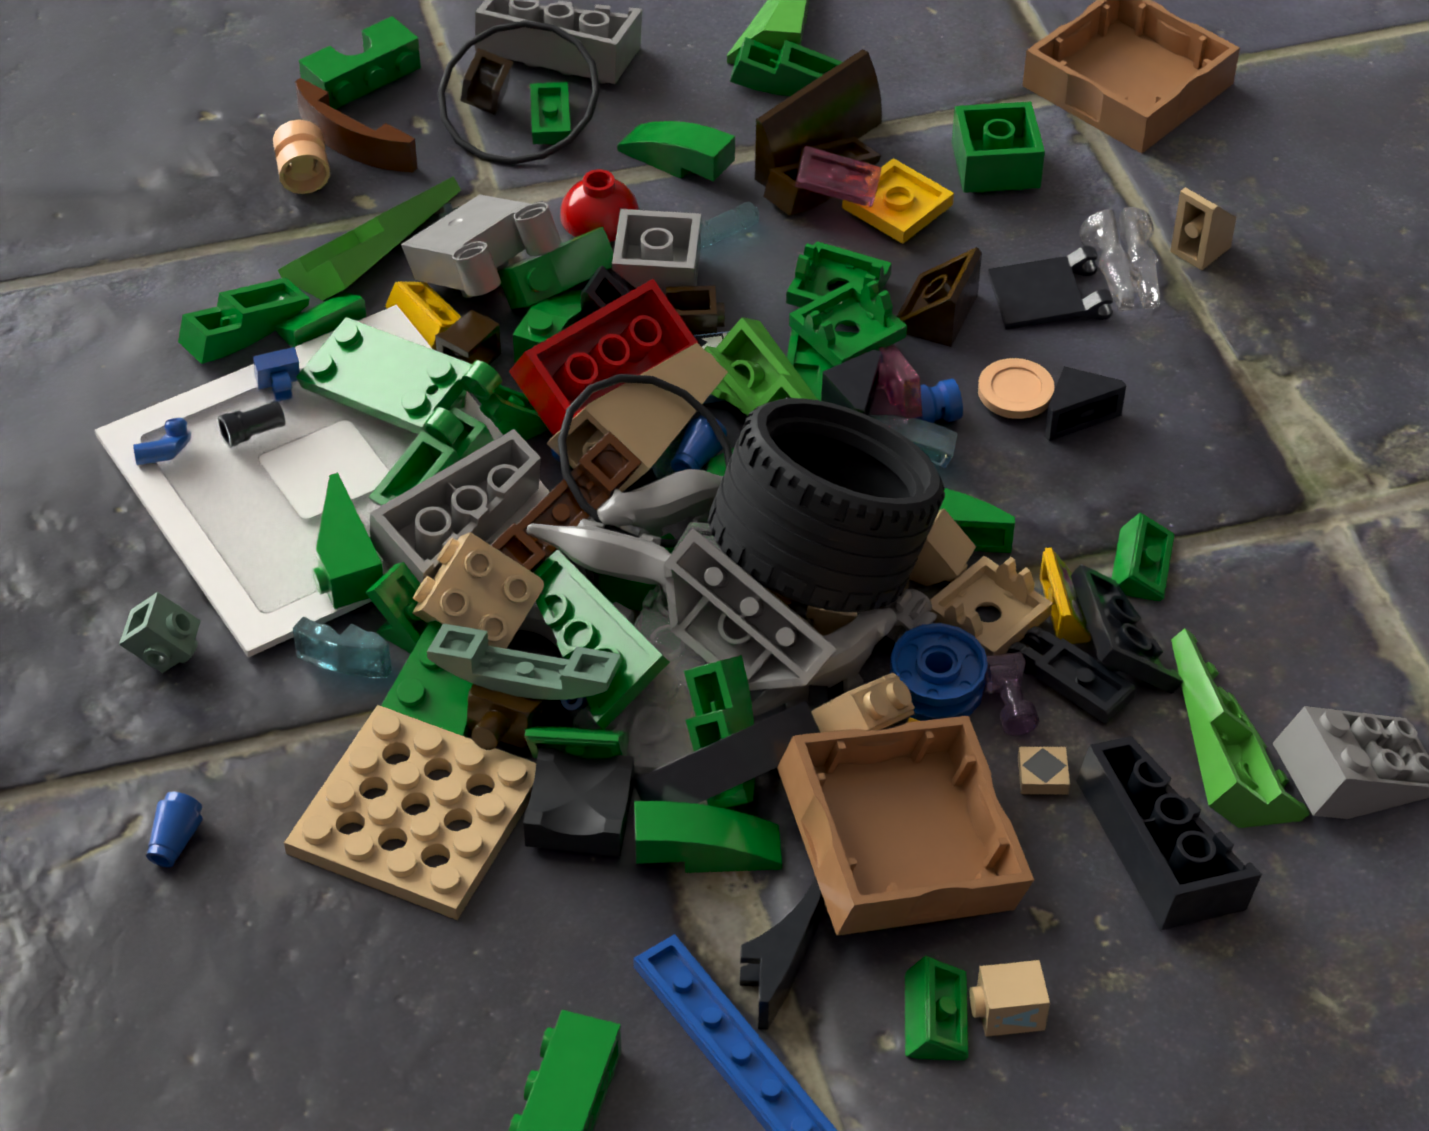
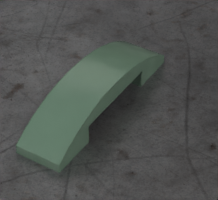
(519, 673)

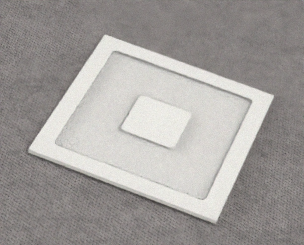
(254, 511)

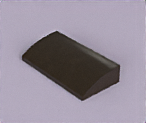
(827, 110)

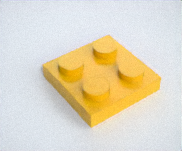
(903, 202)

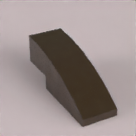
(792, 199)

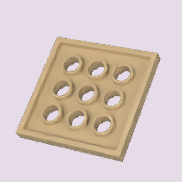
(426, 834)

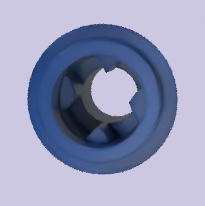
(697, 445)
(173, 827)

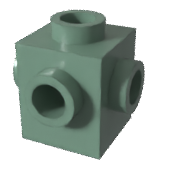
(160, 633)

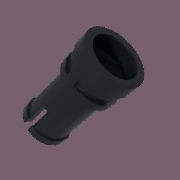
(240, 426)

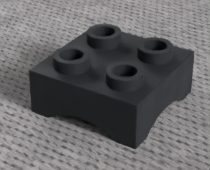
(579, 803)

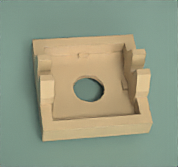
(997, 586)

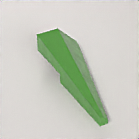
(774, 24)
(755, 368)
(1229, 750)

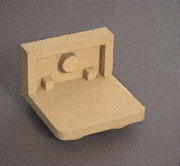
(478, 590)

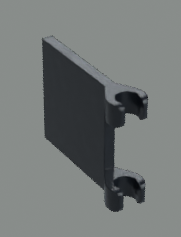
(1048, 290)

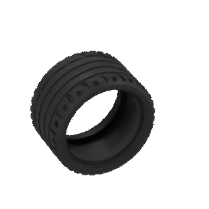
(825, 505)

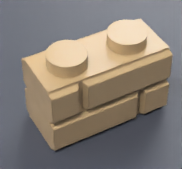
(867, 707)

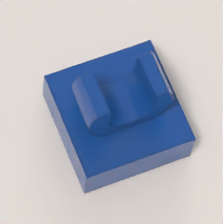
(277, 371)

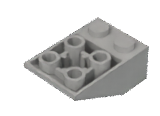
(1353, 761)

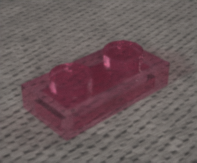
(838, 176)
(900, 382)

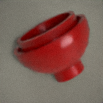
(596, 204)

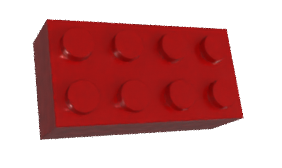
(615, 340)

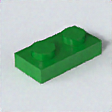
(550, 112)

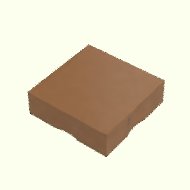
(1130, 69)
(903, 825)

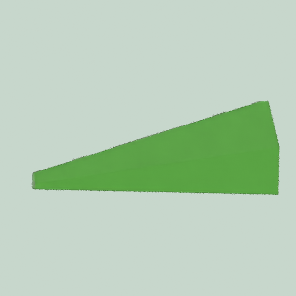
(349, 256)

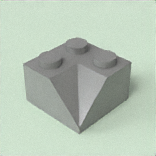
(658, 248)

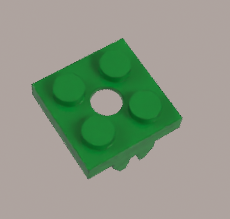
(826, 265)
(851, 307)

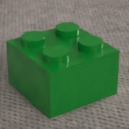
(997, 147)

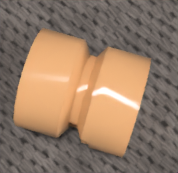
(301, 156)

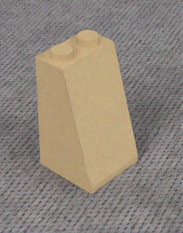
(644, 414)

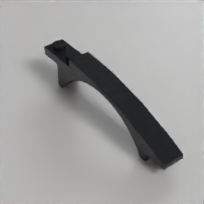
(779, 952)

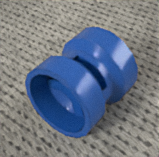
(941, 402)

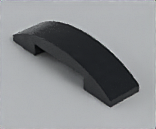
(727, 760)

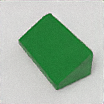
(321, 319)
(1143, 558)
(578, 741)
(936, 1011)

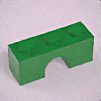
(387, 56)

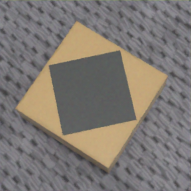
(1043, 770)

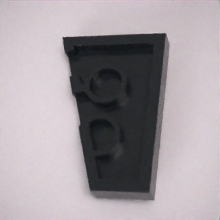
(1114, 630)

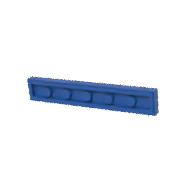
(728, 1040)

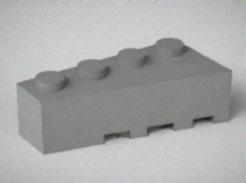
(607, 36)
(464, 498)

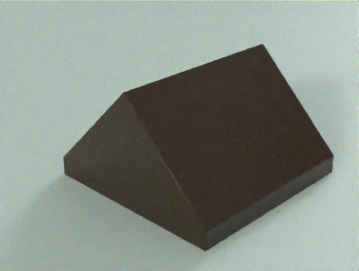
(942, 299)

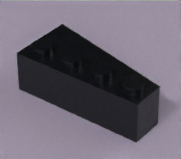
(1161, 840)

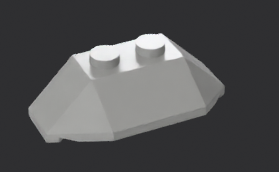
(730, 614)

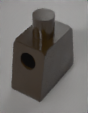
(505, 717)

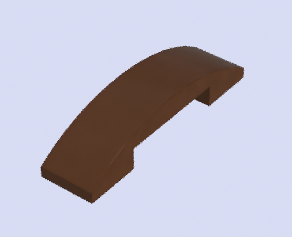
(382, 148)
(597, 476)

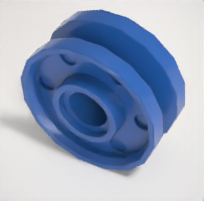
(941, 669)

